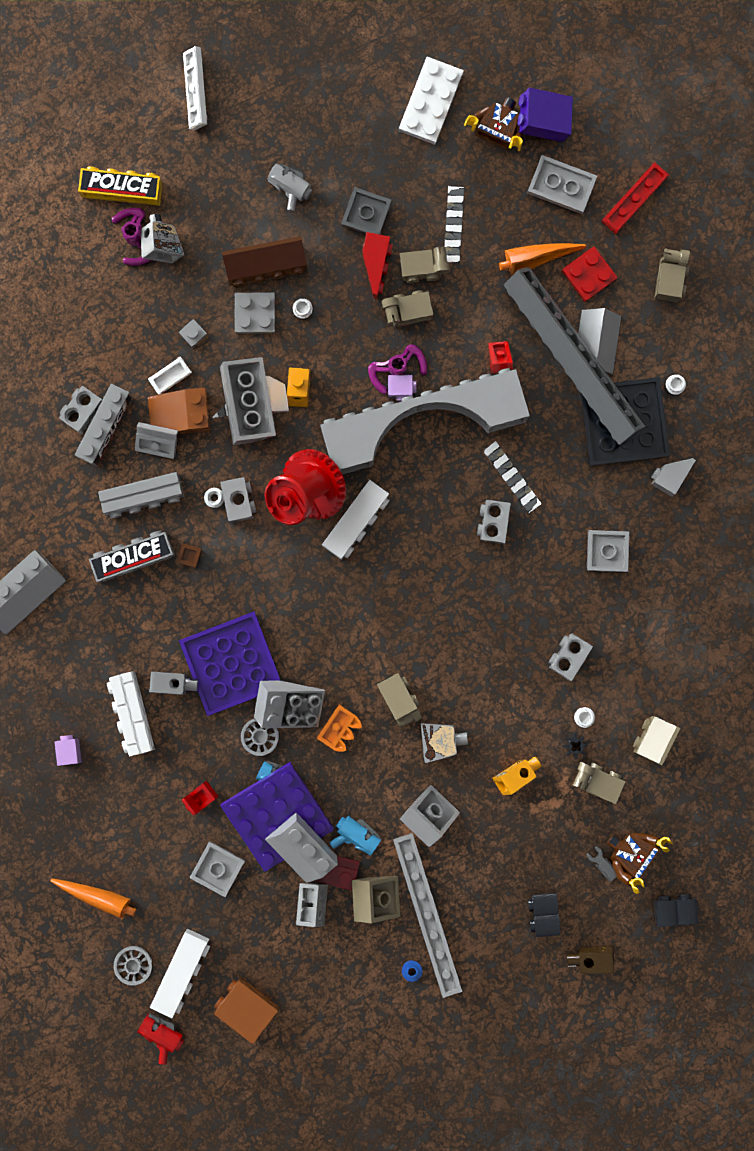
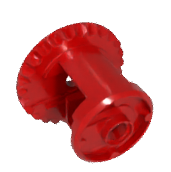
(308, 487)

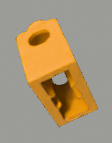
(298, 387)
(510, 780)

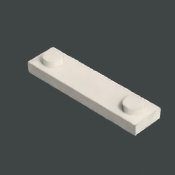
(195, 88)

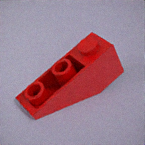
(374, 255)

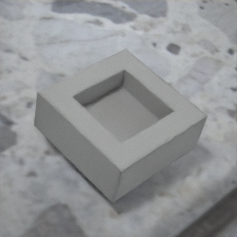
(193, 333)

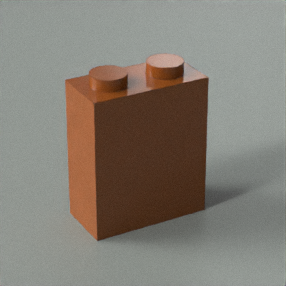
(245, 1009)

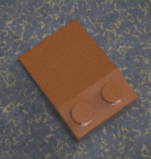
(181, 411)

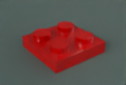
(589, 274)

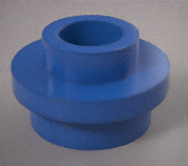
(411, 964)

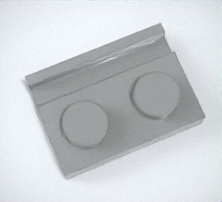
(156, 440)

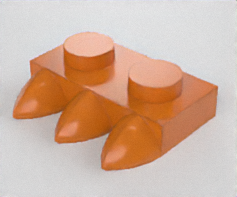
(338, 728)

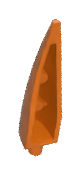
(536, 255)
(98, 898)

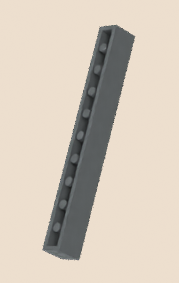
(574, 356)

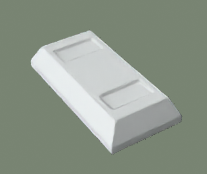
(169, 376)

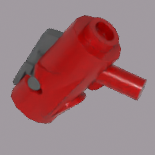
(162, 1033)

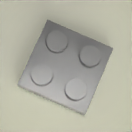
(254, 313)
(607, 551)
(217, 869)

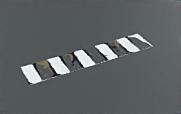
(454, 223)
(512, 477)

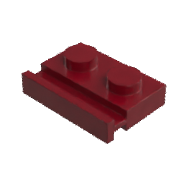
(342, 874)

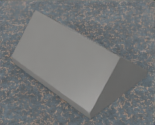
(600, 333)

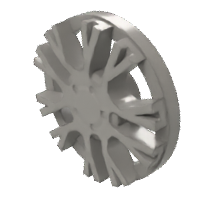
(258, 737)
(132, 965)

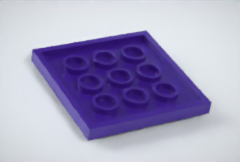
(229, 662)
(267, 806)

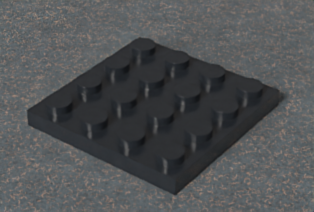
(650, 443)

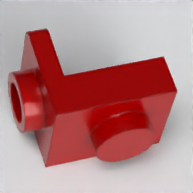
(199, 798)

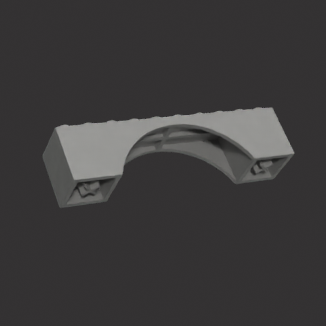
(491, 402)

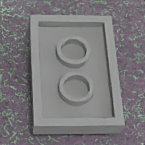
(562, 184)

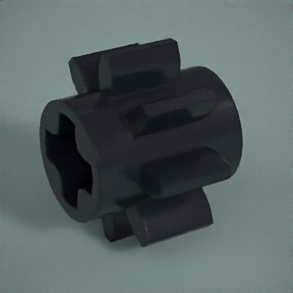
(581, 746)

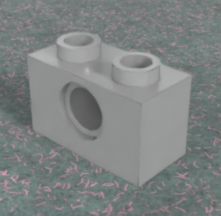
(230, 490)

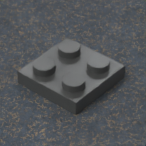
(366, 212)

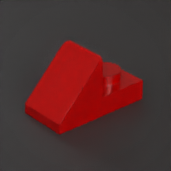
(499, 356)

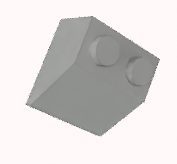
(430, 816)

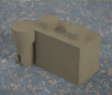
(424, 265)
(671, 275)
(408, 309)
(399, 700)
(598, 782)

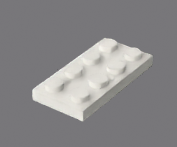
(431, 100)

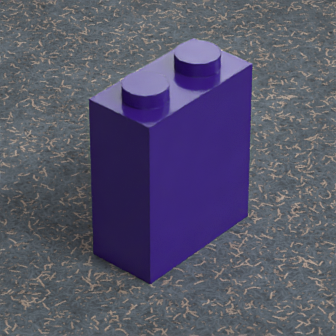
(545, 114)

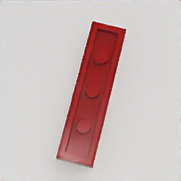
(635, 198)

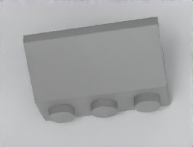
(302, 849)

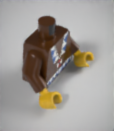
(498, 124)
(634, 856)

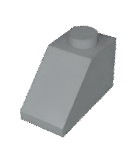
(672, 476)

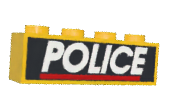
(120, 186)

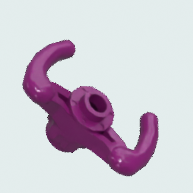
(130, 228)
(399, 360)

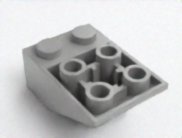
(288, 705)

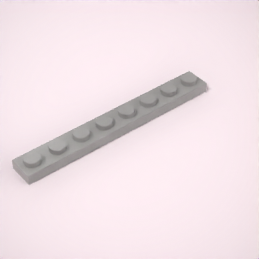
(427, 915)

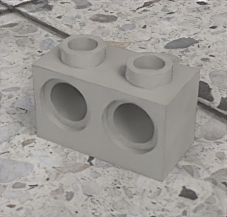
(86, 413)
(499, 522)
(574, 660)
(312, 904)

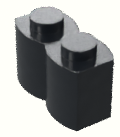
(675, 911)
(545, 914)

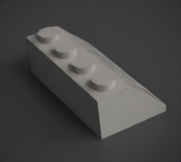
(247, 400)
(26, 589)

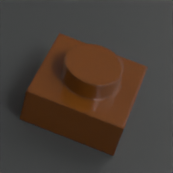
(189, 555)

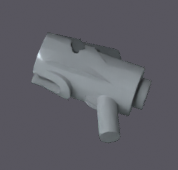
(291, 183)

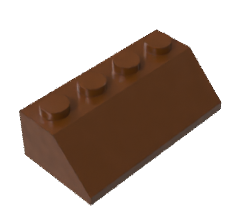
(265, 261)

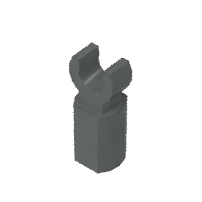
(603, 864)

